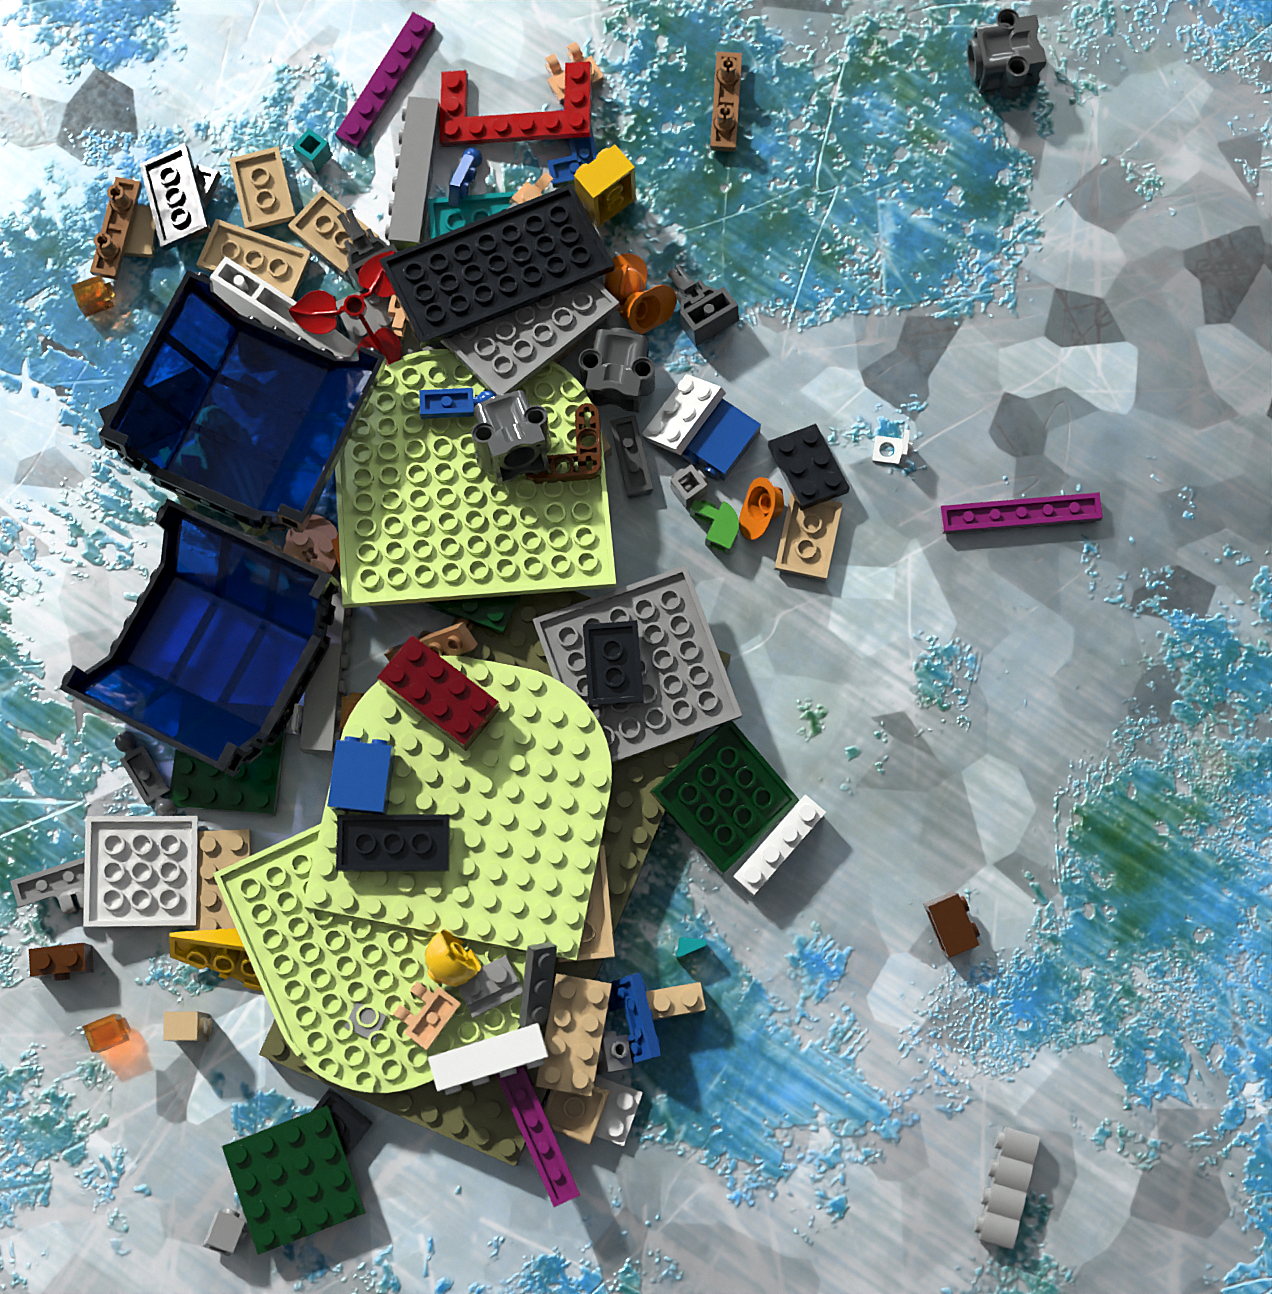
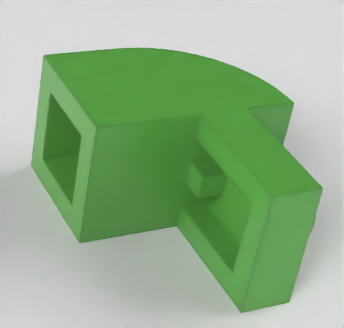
(723, 521)

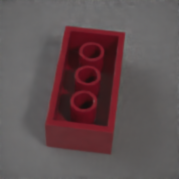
(438, 692)

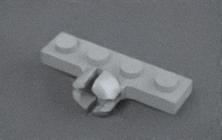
(59, 882)

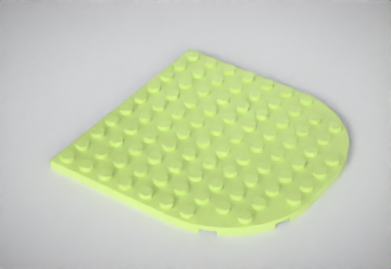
(438, 528)
(520, 807)
(325, 962)

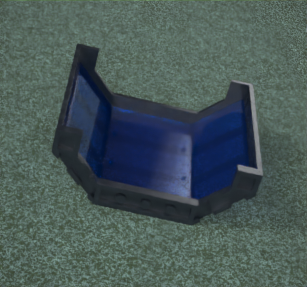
(238, 410)
(214, 643)

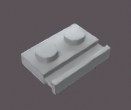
(491, 987)

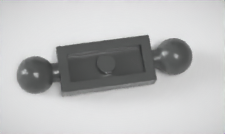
(145, 774)

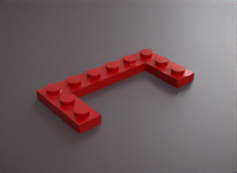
(567, 123)

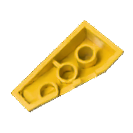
(216, 950)

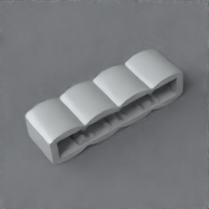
(1008, 1187)

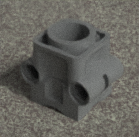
(1006, 54)
(618, 369)
(511, 436)

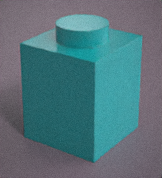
(312, 150)

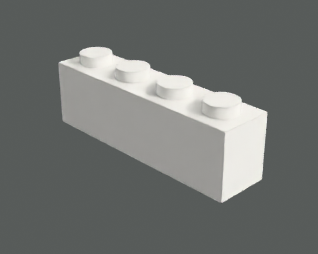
(779, 846)
(488, 1057)

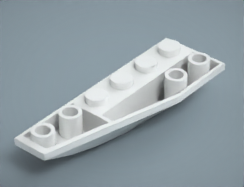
(259, 299)

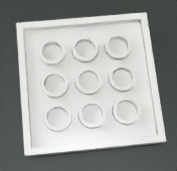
(140, 871)

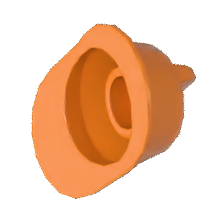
(628, 277)
(649, 308)
(761, 506)

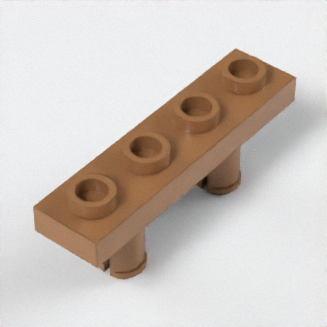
(726, 101)
(116, 227)
(445, 642)

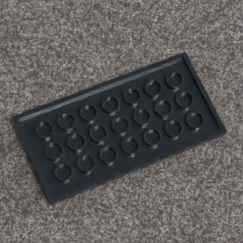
(496, 265)

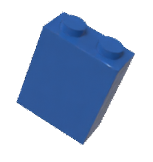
(722, 440)
(361, 776)

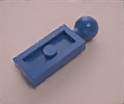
(464, 175)
(450, 402)

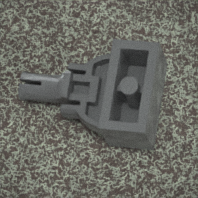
(363, 247)
(703, 308)

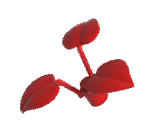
(317, 310)

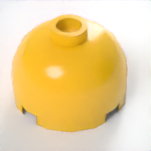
(449, 960)

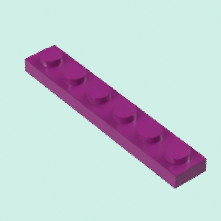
(385, 80)
(1021, 513)
(539, 1137)

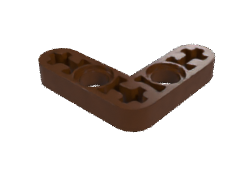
(582, 455)

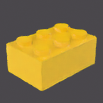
(606, 185)

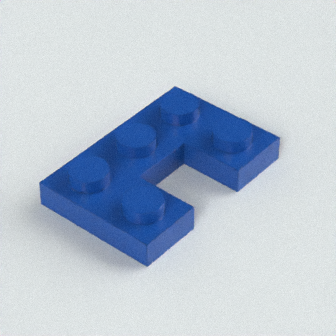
(563, 169)
(631, 995)

